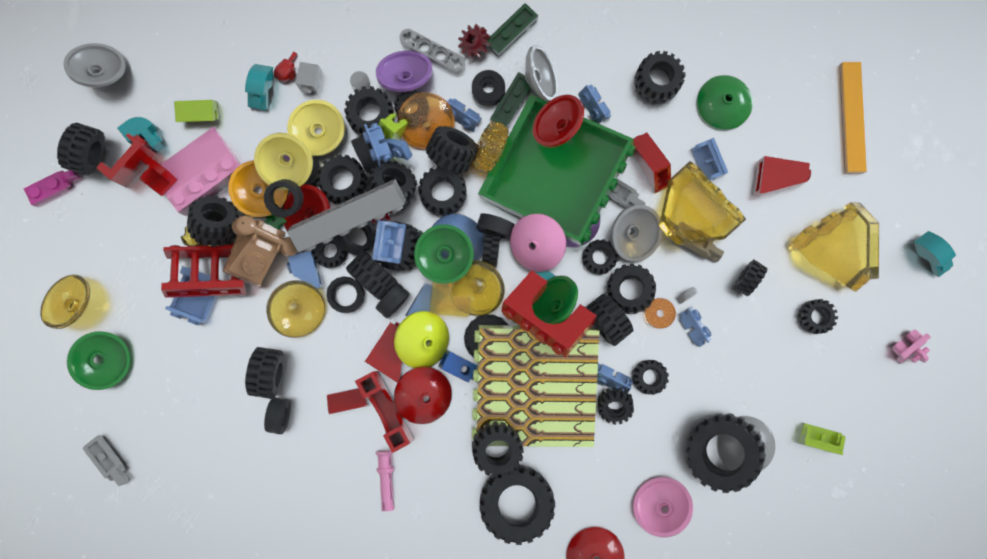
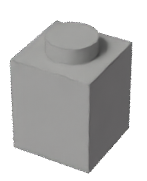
(308, 77)

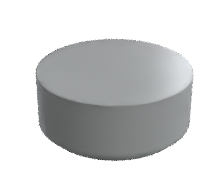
(358, 80)
(688, 294)

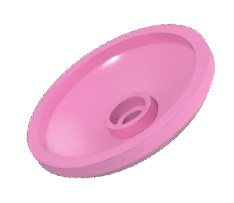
(547, 237)
(655, 496)

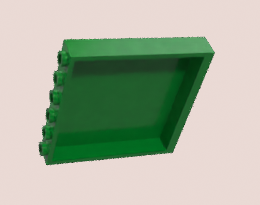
(558, 181)

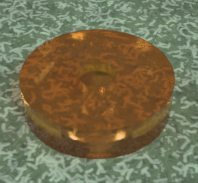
(668, 310)

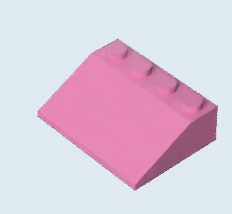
(201, 170)

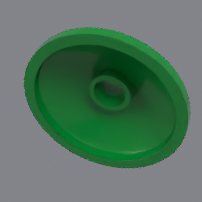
(718, 111)
(433, 243)
(557, 300)
(113, 363)

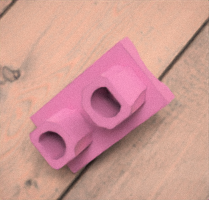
(917, 341)

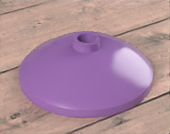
(404, 71)

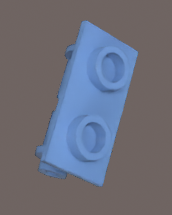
(590, 97)
(467, 119)
(374, 136)
(700, 332)
(605, 378)

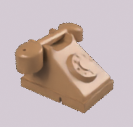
(255, 249)

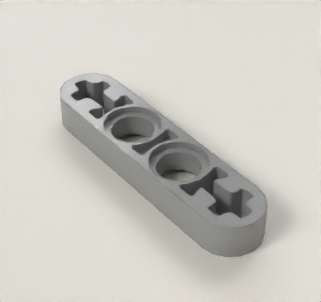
(432, 51)

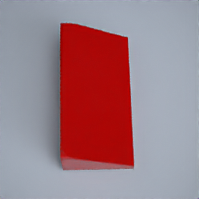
(345, 401)

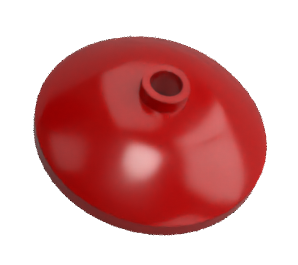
(558, 121)
(313, 203)
(414, 387)
(594, 542)

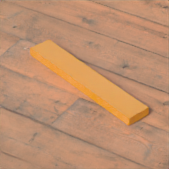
(853, 117)

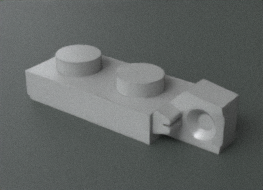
(625, 195)
(106, 460)

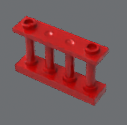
(194, 287)

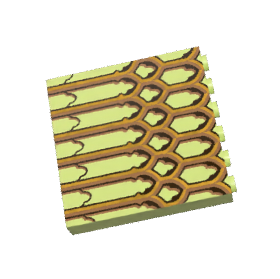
(534, 389)

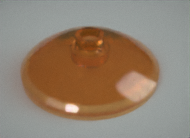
(420, 109)

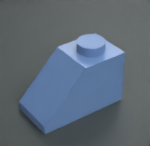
(305, 268)

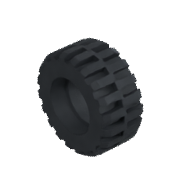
(707, 471)
(517, 531)

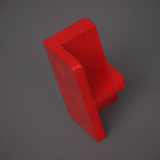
(157, 176)

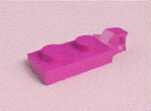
(50, 186)

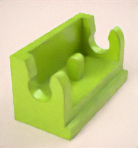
(196, 110)
(391, 129)
(822, 439)

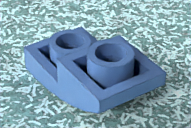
(398, 148)

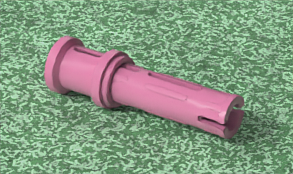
(385, 472)

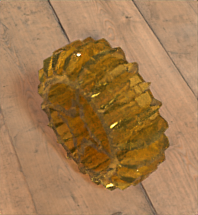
(490, 146)

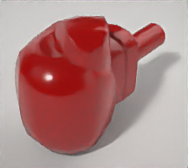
(285, 69)

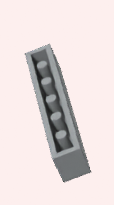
(347, 215)

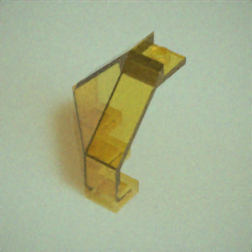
(697, 209)
(844, 246)

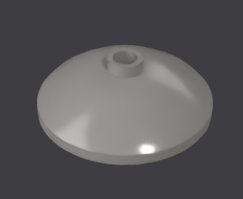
(94, 65)
(541, 73)
(644, 233)
(732, 452)

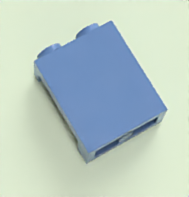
(195, 308)

